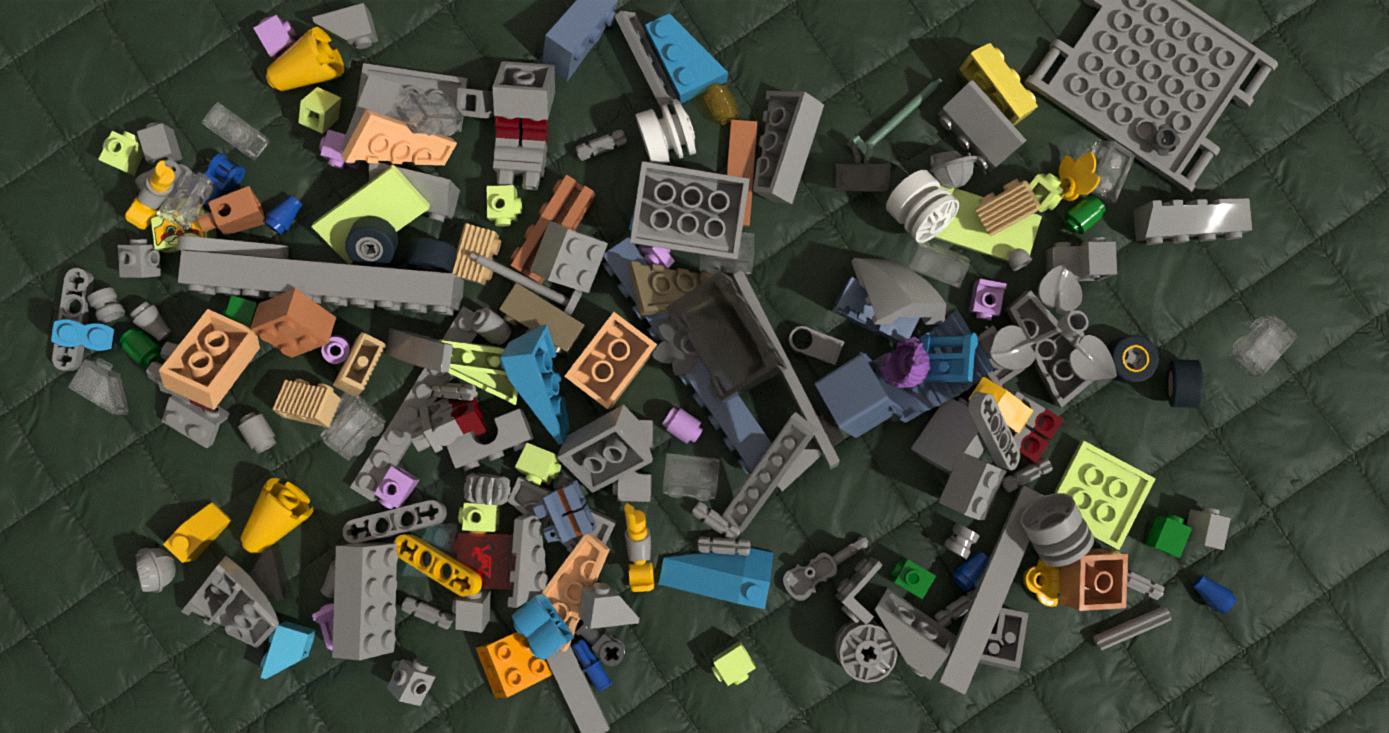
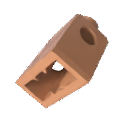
(242, 209)

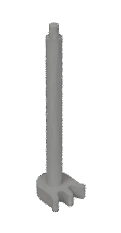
(569, 303)

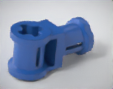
(222, 179)

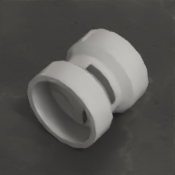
(106, 305)
(961, 540)

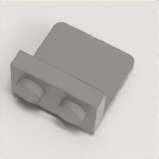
(849, 588)

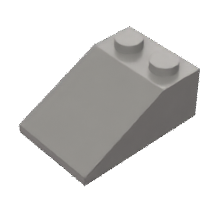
(377, 96)
(972, 486)
(916, 635)

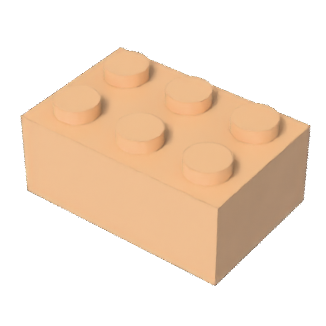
(209, 359)
(611, 361)

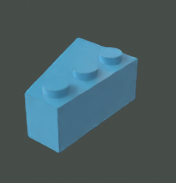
(683, 58)

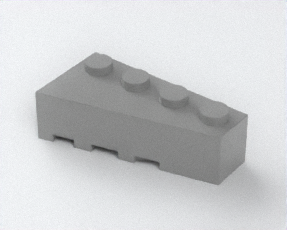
(1051, 353)

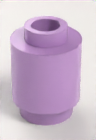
(344, 345)
(682, 425)

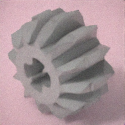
(487, 489)

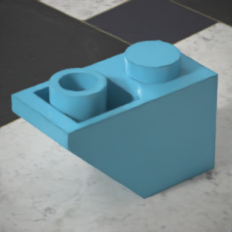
(288, 646)

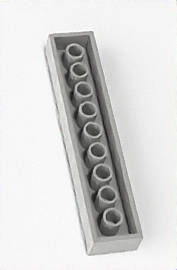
(320, 281)

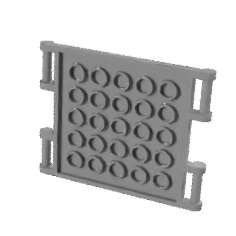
(1152, 68)

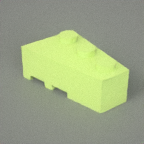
(482, 368)

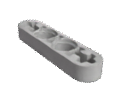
(232, 247)
(65, 314)
(994, 430)
(394, 522)

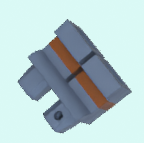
(569, 524)

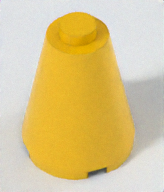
(306, 62)
(274, 515)

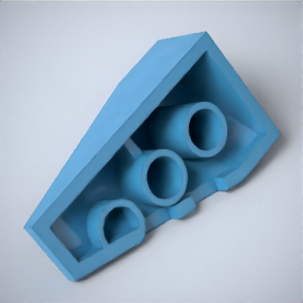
(533, 376)
(721, 576)

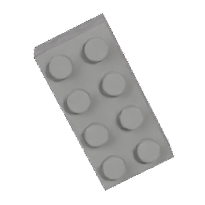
(364, 600)

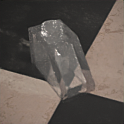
(100, 385)

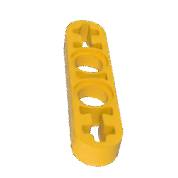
(435, 568)

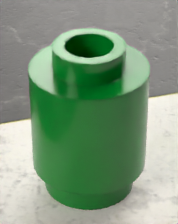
(1084, 215)
(140, 347)

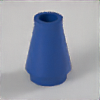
(282, 215)
(970, 571)
(1216, 595)

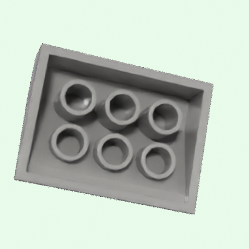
(689, 210)

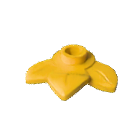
(1078, 176)
(1048, 585)

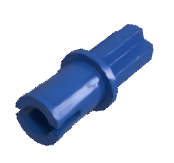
(591, 665)

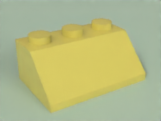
(999, 83)

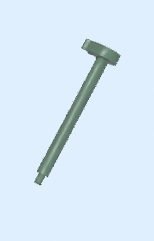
(895, 120)

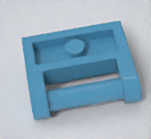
(950, 366)

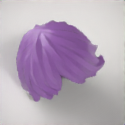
(907, 366)

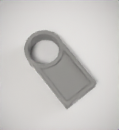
(822, 346)

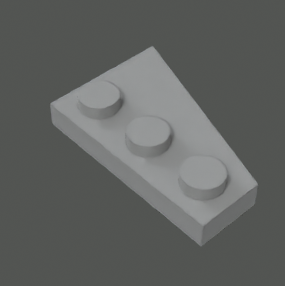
(530, 566)

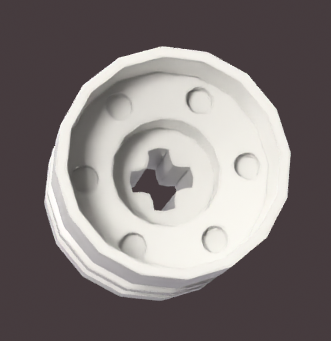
(666, 133)
(922, 206)

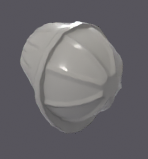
(951, 168)
(154, 569)

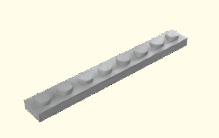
(398, 434)

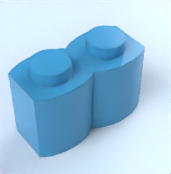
(91, 336)
(542, 627)

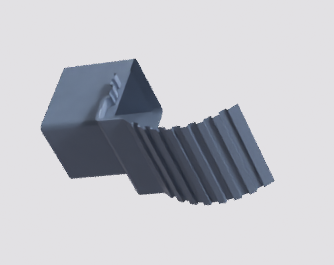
(863, 400)

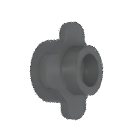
(1169, 134)

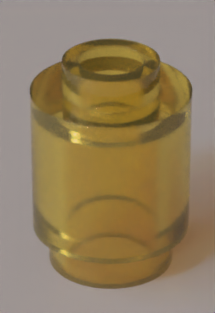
(721, 103)

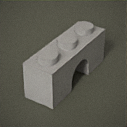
(512, 432)
(636, 485)

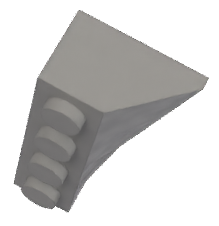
(785, 143)
(1195, 219)

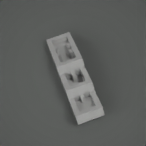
(419, 350)

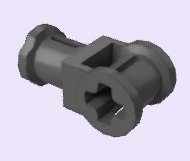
(601, 641)

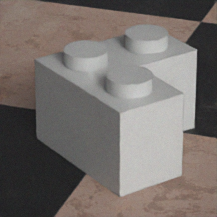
(1088, 262)
(1006, 646)

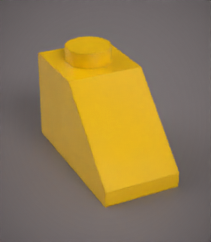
(1013, 410)
(197, 533)

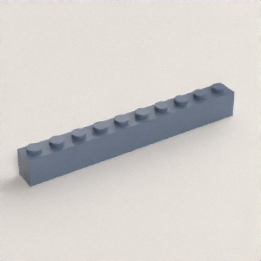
(732, 416)

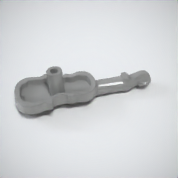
(802, 581)

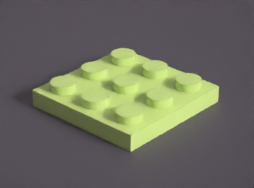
(1105, 492)

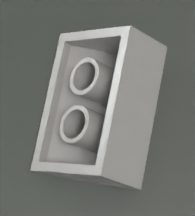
(980, 127)
(438, 191)
(606, 449)

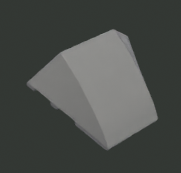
(898, 292)
(235, 603)

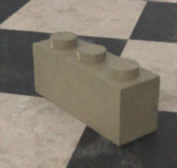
(534, 311)

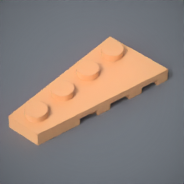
(390, 140)
(578, 570)

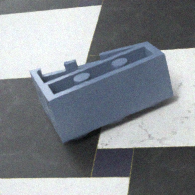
(576, 34)
(853, 307)

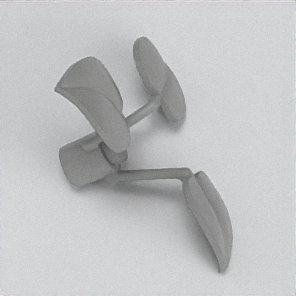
(1060, 291)

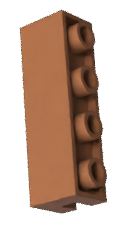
(566, 208)

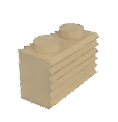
(1008, 207)
(475, 241)
(359, 364)
(307, 403)

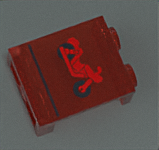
(488, 556)

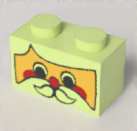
(166, 234)

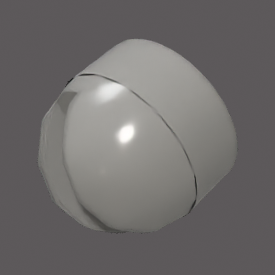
(1018, 258)

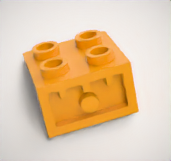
(511, 665)

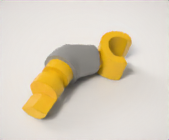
(152, 195)
(639, 550)

